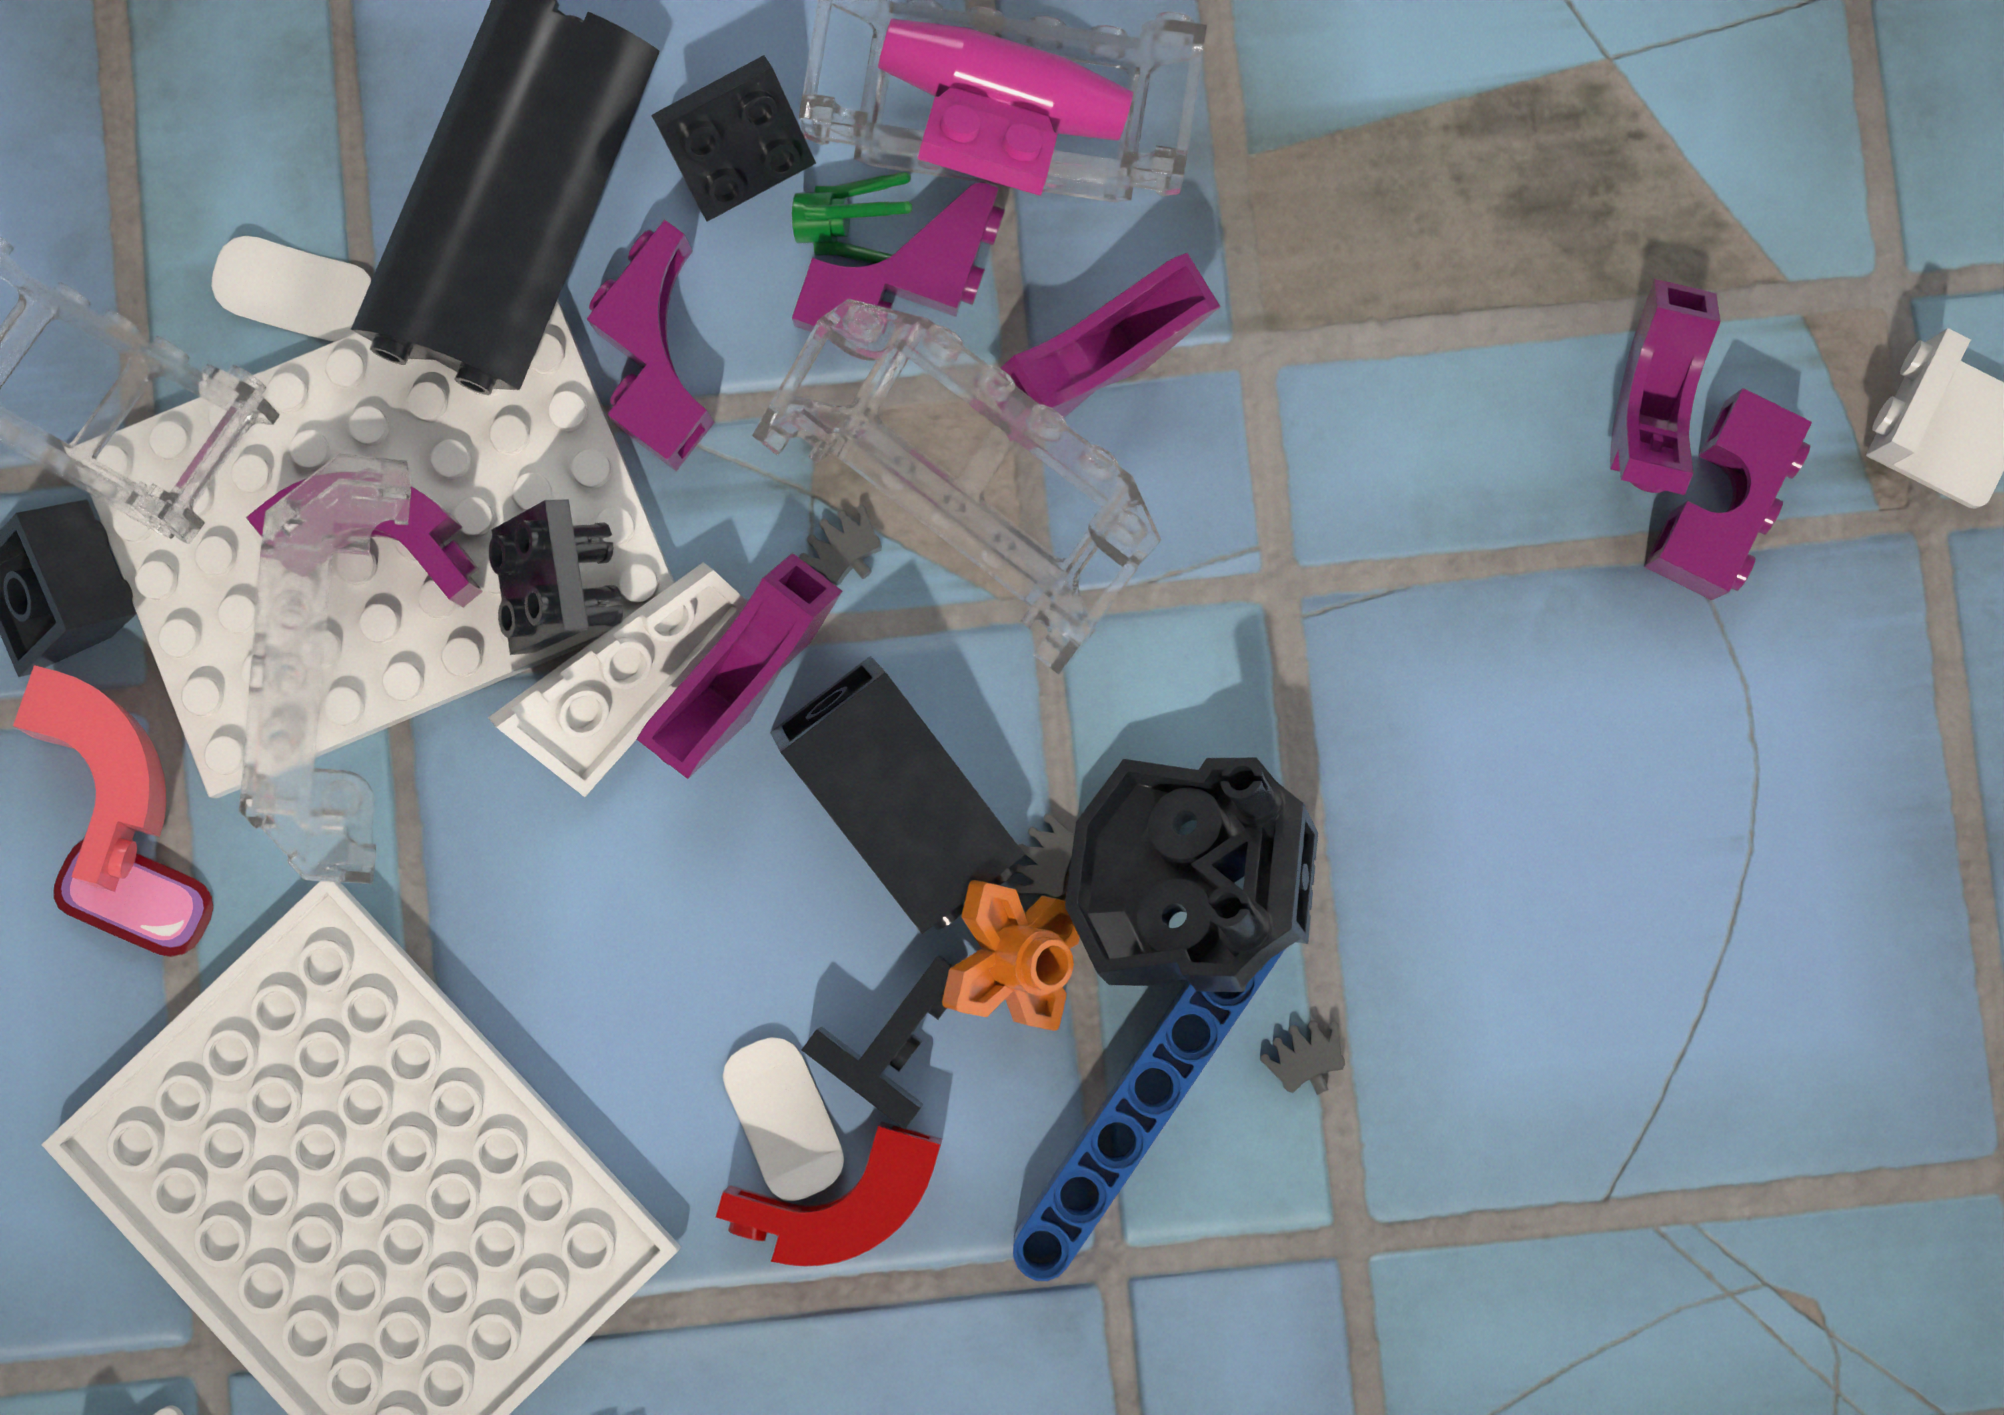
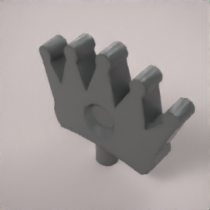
(845, 549)
(1051, 861)
(1308, 1059)

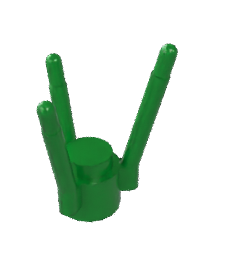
(825, 215)

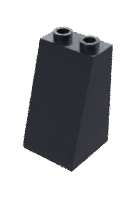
(897, 795)

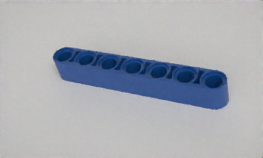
(1145, 1119)

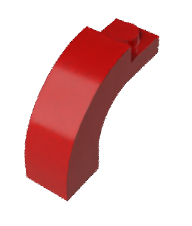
(849, 1225)

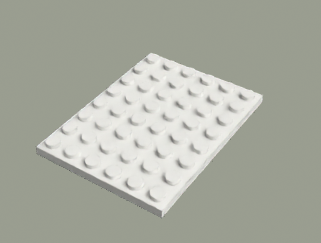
(390, 629)
(359, 1182)

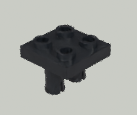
(734, 138)
(541, 577)

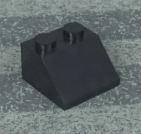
(58, 585)

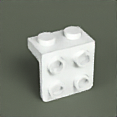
(1944, 423)

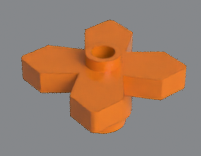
(1020, 960)

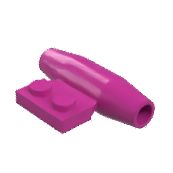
(999, 100)

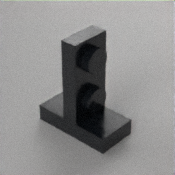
(891, 1047)

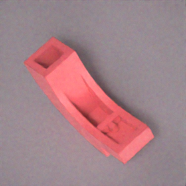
(121, 760)

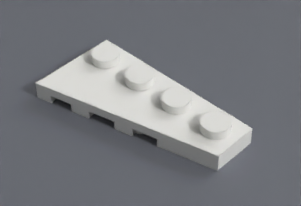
(605, 694)

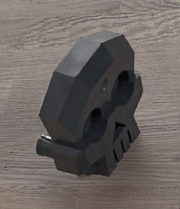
(1139, 872)

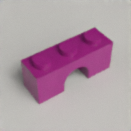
(1757, 449)

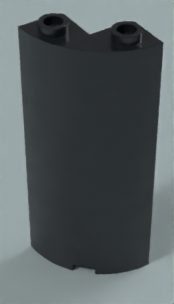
(505, 193)

